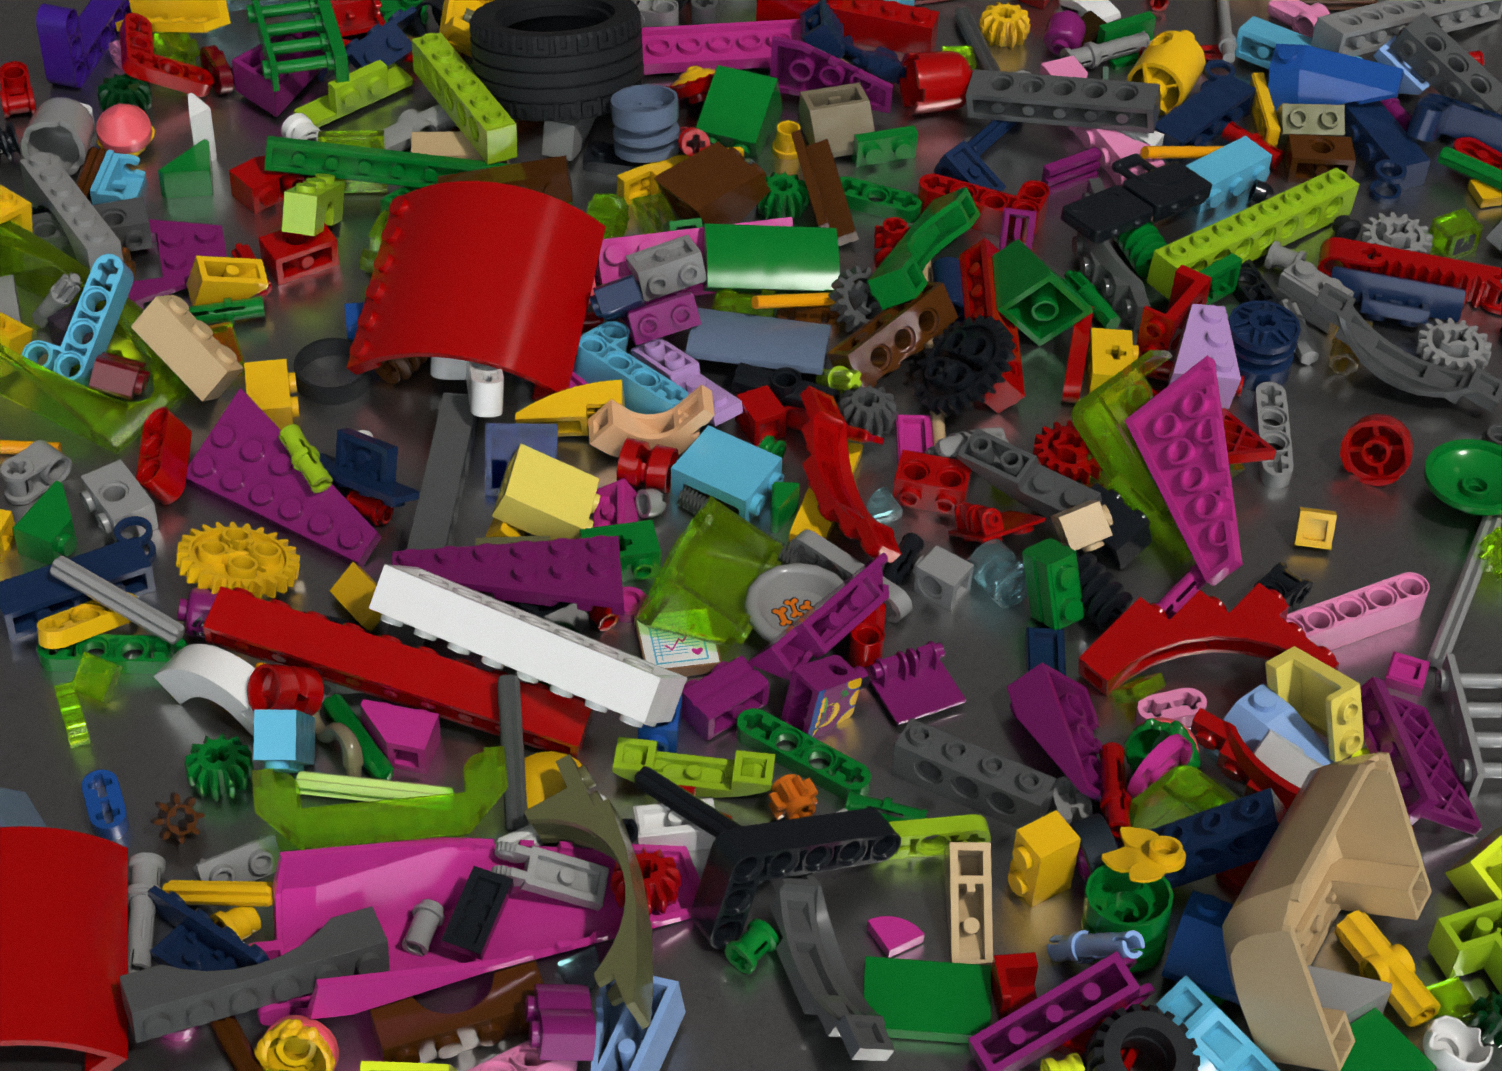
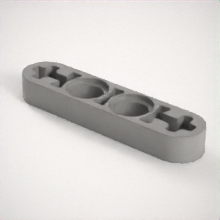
(1274, 434)
(823, 553)

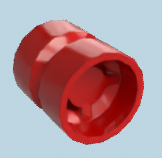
(646, 465)
(285, 688)

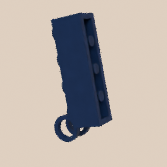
(1208, 111)
(1386, 149)
(39, 594)

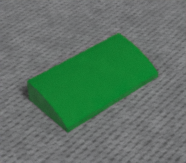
(770, 258)

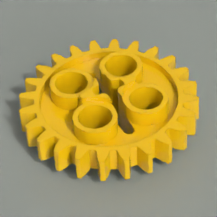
(237, 559)

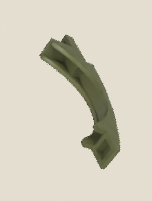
(589, 821)

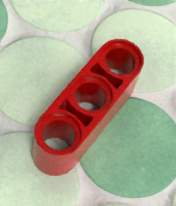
(164, 456)

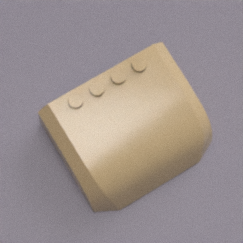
(1335, 850)

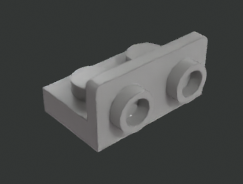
(667, 267)

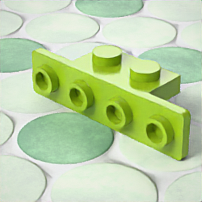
(363, 88)

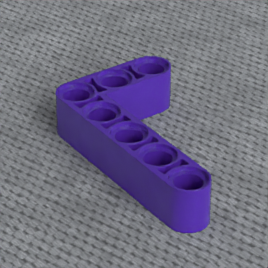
(76, 44)

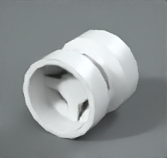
(299, 127)

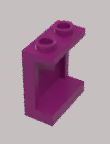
(662, 317)

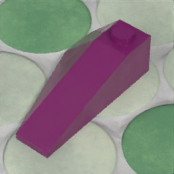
(808, 68)
(1062, 722)

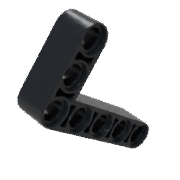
(781, 850)

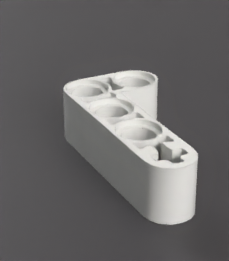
(483, 383)

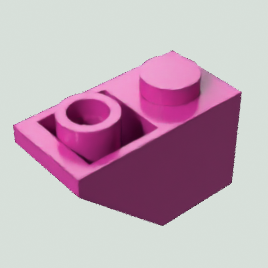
(403, 734)

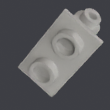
(242, 863)

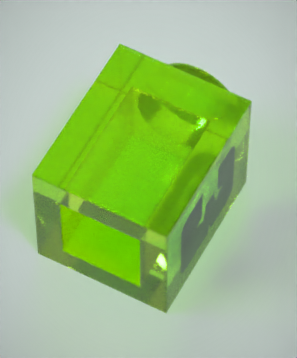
(1455, 234)

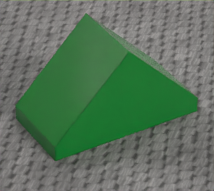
(188, 174)

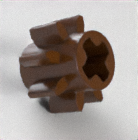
(184, 825)

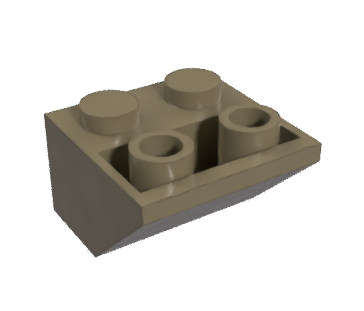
(835, 115)

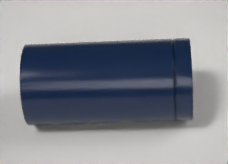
(948, 271)

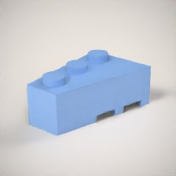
(623, 1043)

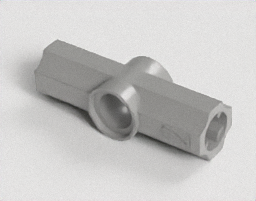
(430, 120)

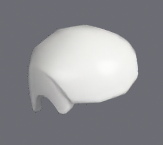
(1455, 1046)

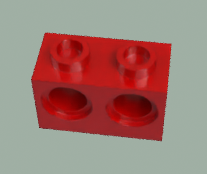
(931, 482)

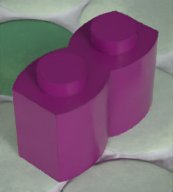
(561, 1022)

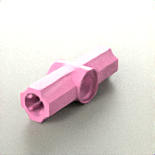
(1297, 14)

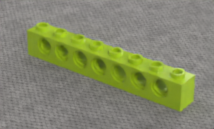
(1254, 229)

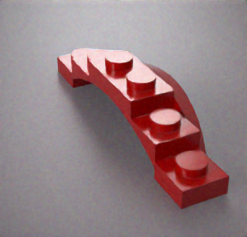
(833, 480)
(1237, 759)

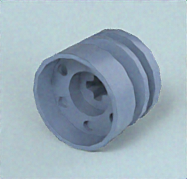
(645, 123)

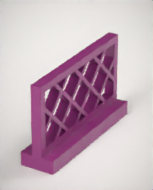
(1417, 758)

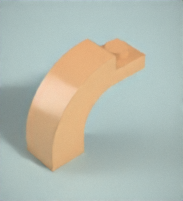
(671, 428)

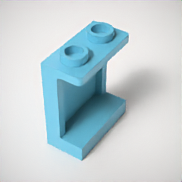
(728, 471)

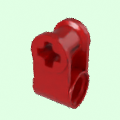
(16, 89)

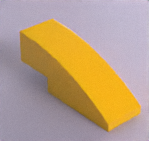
(572, 407)

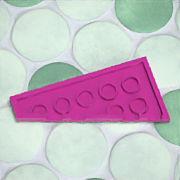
(1188, 458)

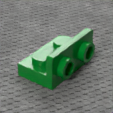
(1224, 277)

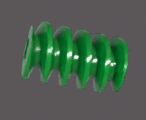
(1140, 245)

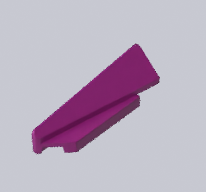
(826, 621)

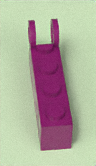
(1058, 1015)

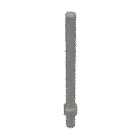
(1227, 41)

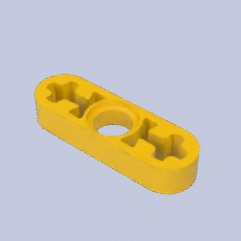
(77, 624)

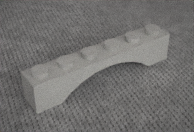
(51, 187)

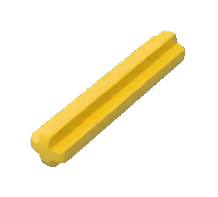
(222, 892)

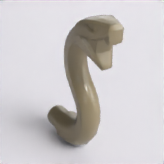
(351, 750)

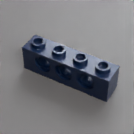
(1224, 835)

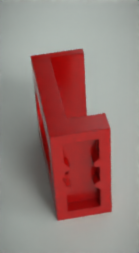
(1158, 328)

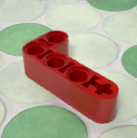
(991, 203)

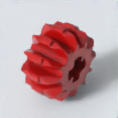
(659, 878)

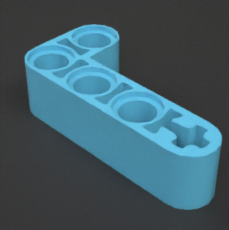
(86, 320)
(604, 358)

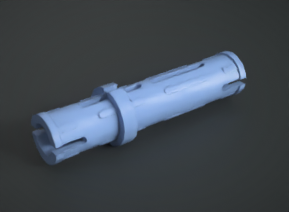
(1086, 947)

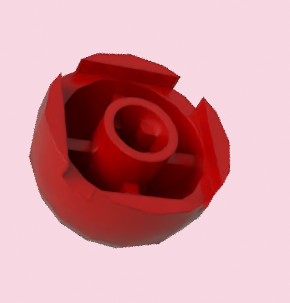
(1377, 449)

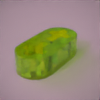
(72, 714)

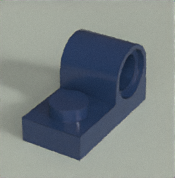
(965, 165)

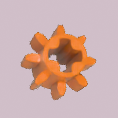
(793, 797)

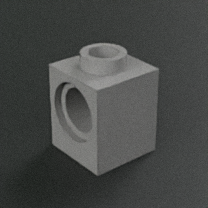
(942, 577)

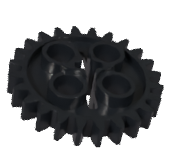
(952, 385)

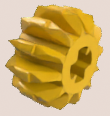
(1004, 25)

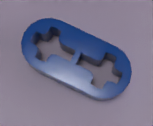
(111, 803)

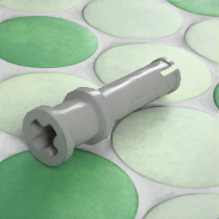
(1093, 54)
(145, 873)

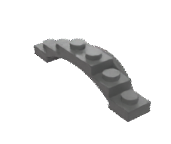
(1109, 273)
(1398, 366)
(820, 971)

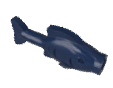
(880, 62)

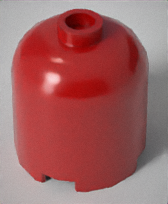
(934, 81)

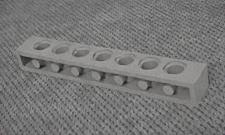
(1373, 25)

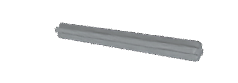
(1461, 596)

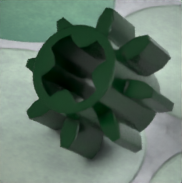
(1488, 1018)

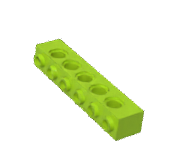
(464, 98)

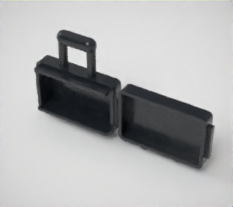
(1152, 194)

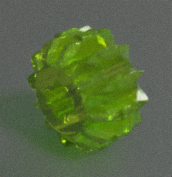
(611, 212)

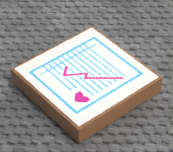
(676, 652)

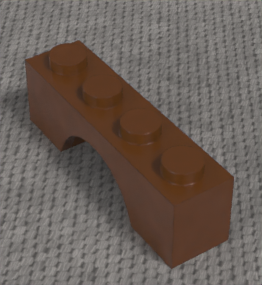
(417, 1035)

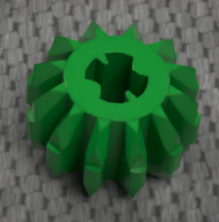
(786, 199)
(219, 767)

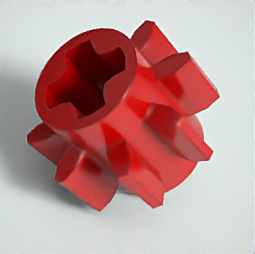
(890, 233)

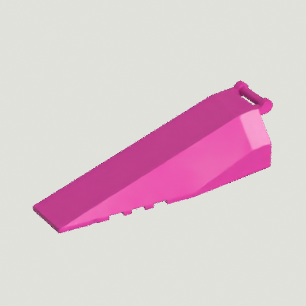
(399, 874)

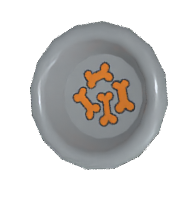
(785, 595)

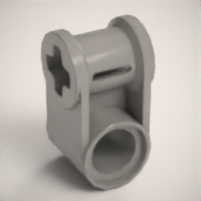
(658, 13)
(35, 469)

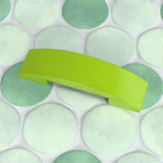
(712, 776)

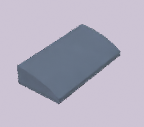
(759, 341)

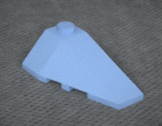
(1266, 710)

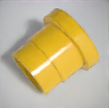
(783, 144)
(241, 919)

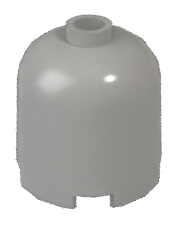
(60, 128)

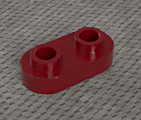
(215, 63)

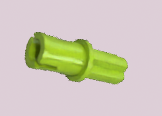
(840, 378)

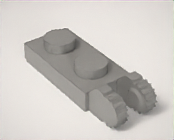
(554, 874)

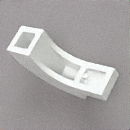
(210, 674)

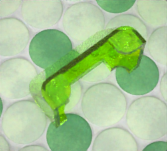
(707, 578)

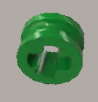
(777, 448)

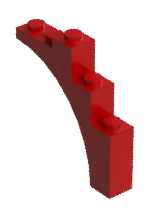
(1203, 625)

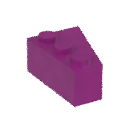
(251, 82)

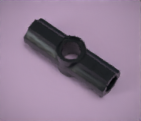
(784, 383)

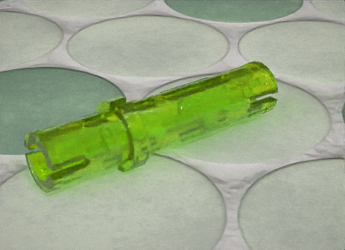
(1161, 528)

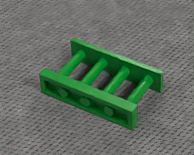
(323, 23)

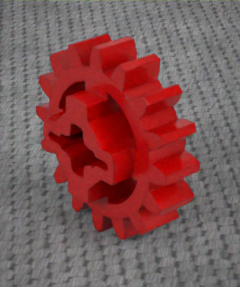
(1068, 453)

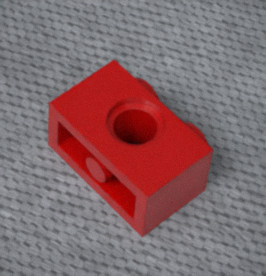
(297, 255)

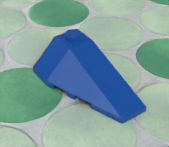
(1326, 77)

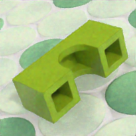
(313, 204)

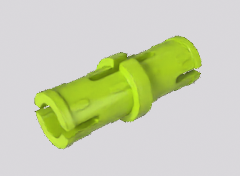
(305, 458)

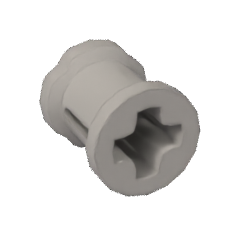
(1282, 257)

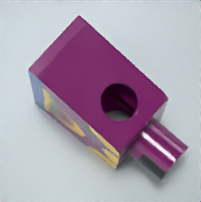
(823, 694)

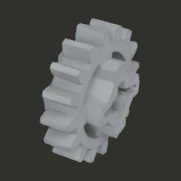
(1397, 233)
(1454, 345)

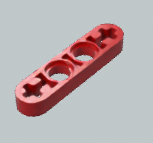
(1077, 360)

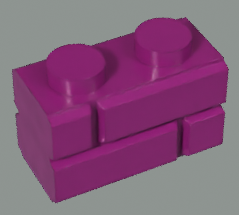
(722, 695)

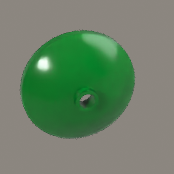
(1467, 476)

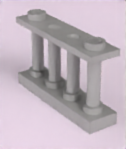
(1459, 712)

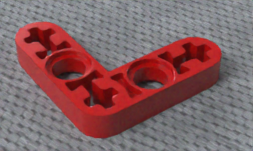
(141, 62)

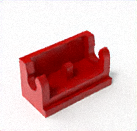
(357, 15)

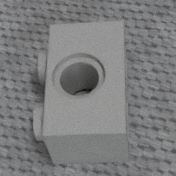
(115, 495)

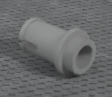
(423, 926)

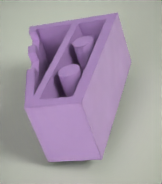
(1208, 334)

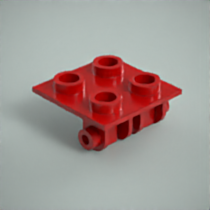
(987, 523)

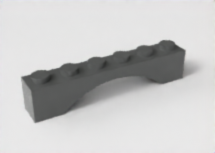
(176, 999)

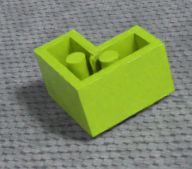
(1470, 942)

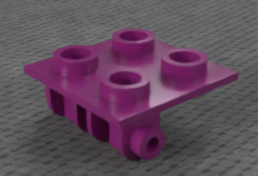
(914, 683)

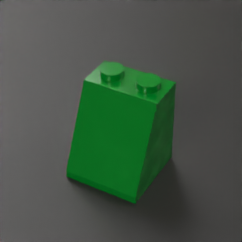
(741, 110)
(1034, 294)

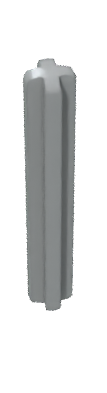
(117, 600)

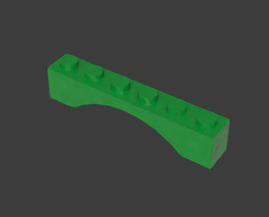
(901, 273)

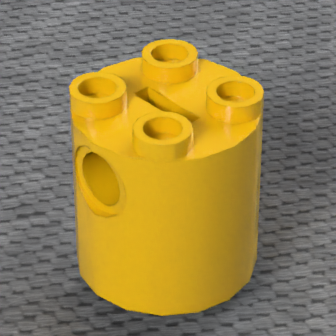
(1174, 63)

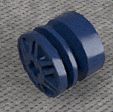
(1264, 341)

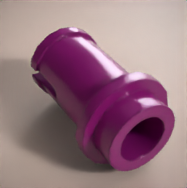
(1398, 112)

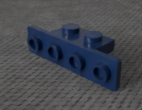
(381, 43)
(1401, 297)
(367, 467)
(197, 940)

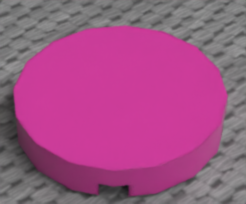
(1159, 761)

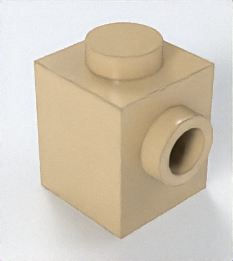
(1083, 525)

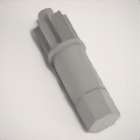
(60, 296)
(1306, 348)

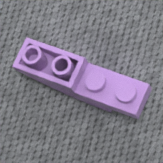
(686, 373)

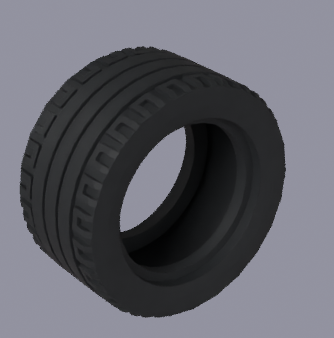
(557, 55)

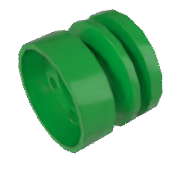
(1121, 905)

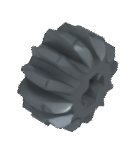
(869, 409)

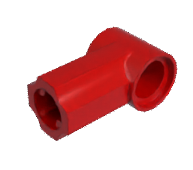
(868, 639)

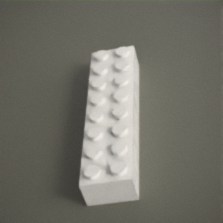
(528, 644)

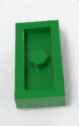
(885, 146)

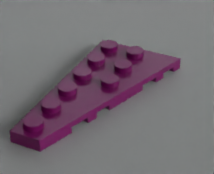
(254, 471)
(532, 572)

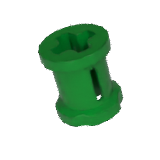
(752, 946)

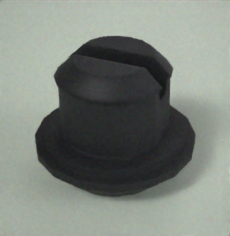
(1346, 228)

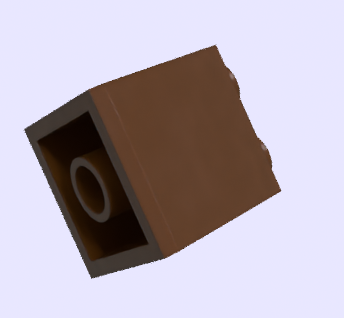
(713, 186)

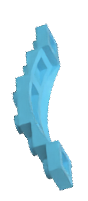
(1219, 1040)

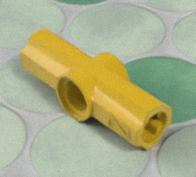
(1389, 964)

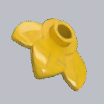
(1145, 855)

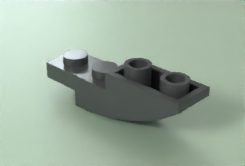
(1021, 475)

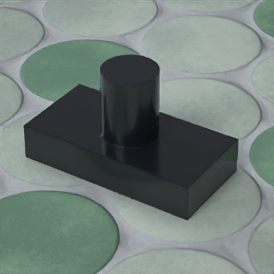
(477, 912)

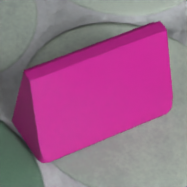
(616, 504)

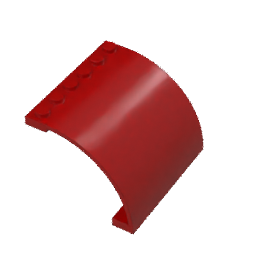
(481, 280)
(63, 942)

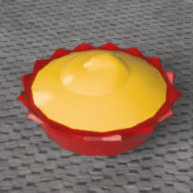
(693, 84)

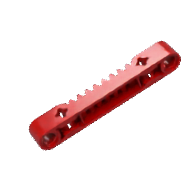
(1479, 280)

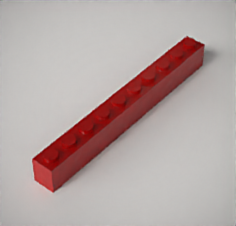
(391, 669)

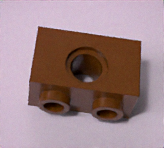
(1316, 154)

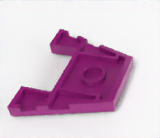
(178, 247)

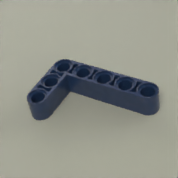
(1448, 116)

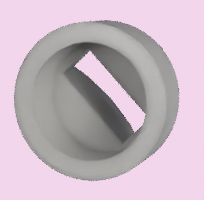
(649, 503)

